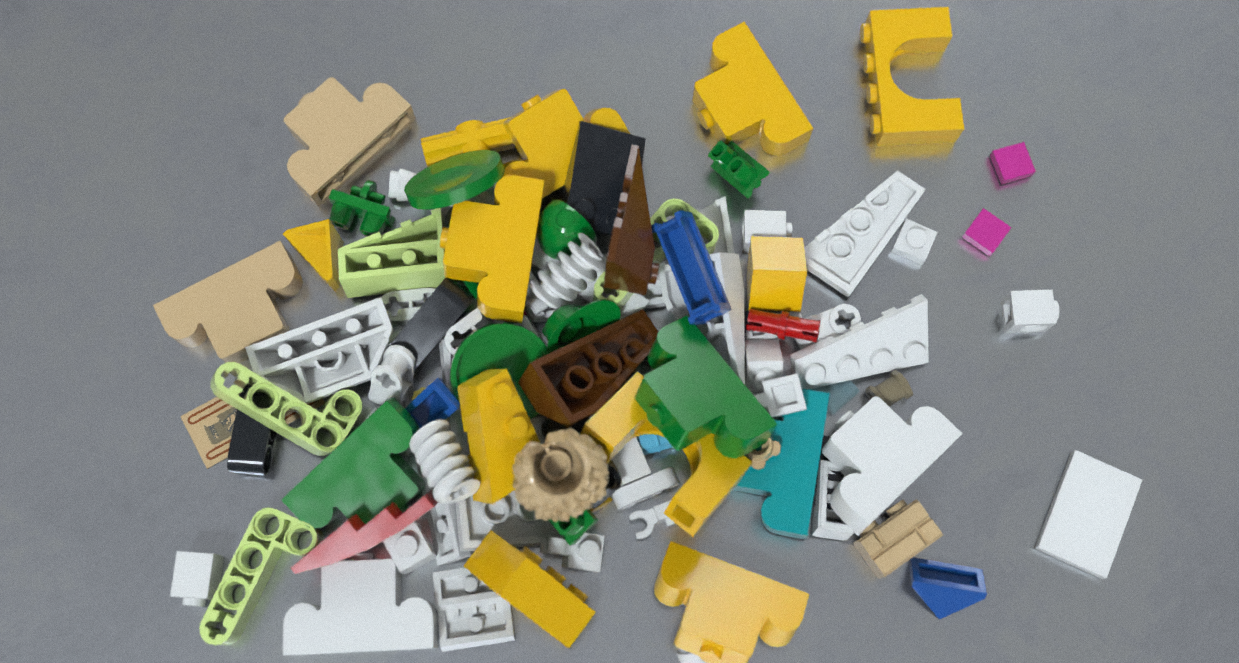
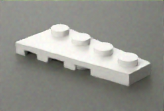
(855, 241)
(868, 349)

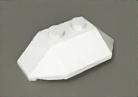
(325, 353)

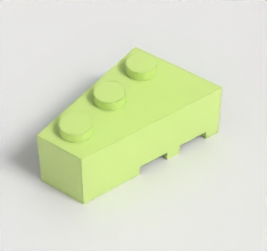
(395, 260)

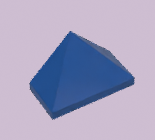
(433, 403)
(946, 585)

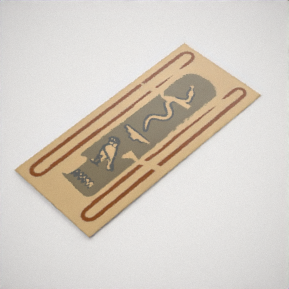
(212, 428)

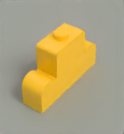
(748, 96)
(546, 136)
(496, 246)
(726, 606)

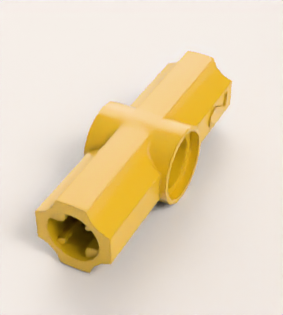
(466, 137)

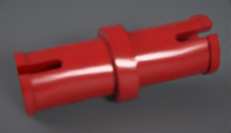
(783, 325)

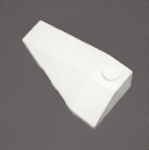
(727, 330)

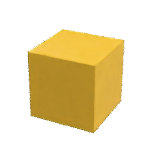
(776, 273)

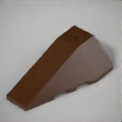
(632, 243)
(589, 371)

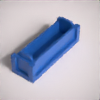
(692, 268)

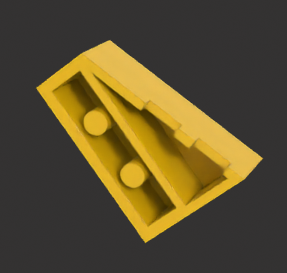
(495, 431)
(530, 588)

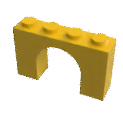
(897, 116)
(711, 472)

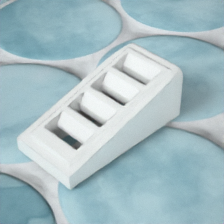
(821, 513)

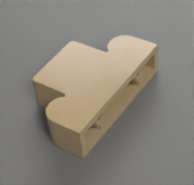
(342, 134)
(234, 304)

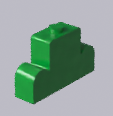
(700, 394)
(361, 472)

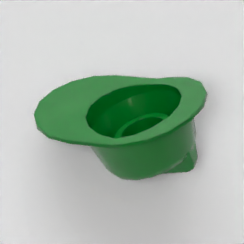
(574, 322)

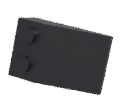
(598, 173)

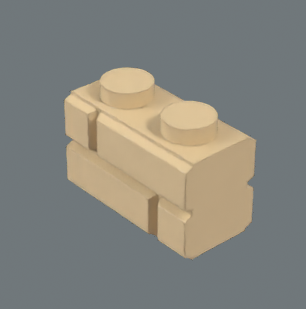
(897, 538)

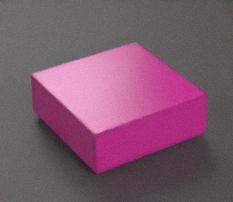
(1012, 163)
(986, 232)

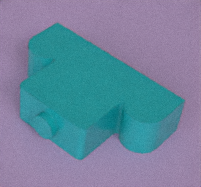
(792, 474)

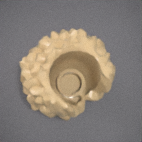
(560, 475)

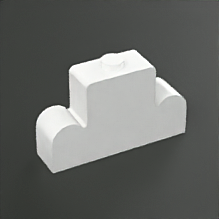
(882, 457)
(360, 613)

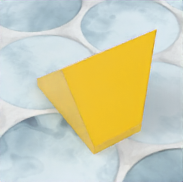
(319, 247)

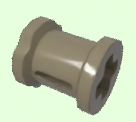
(891, 389)

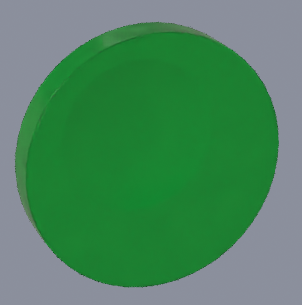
(454, 179)
(497, 347)

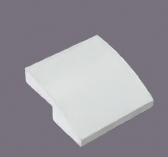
(469, 611)

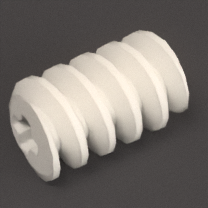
(571, 274)
(442, 463)

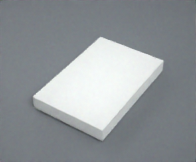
(1088, 514)

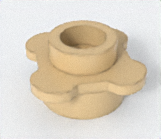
(759, 458)

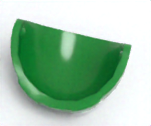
(559, 226)

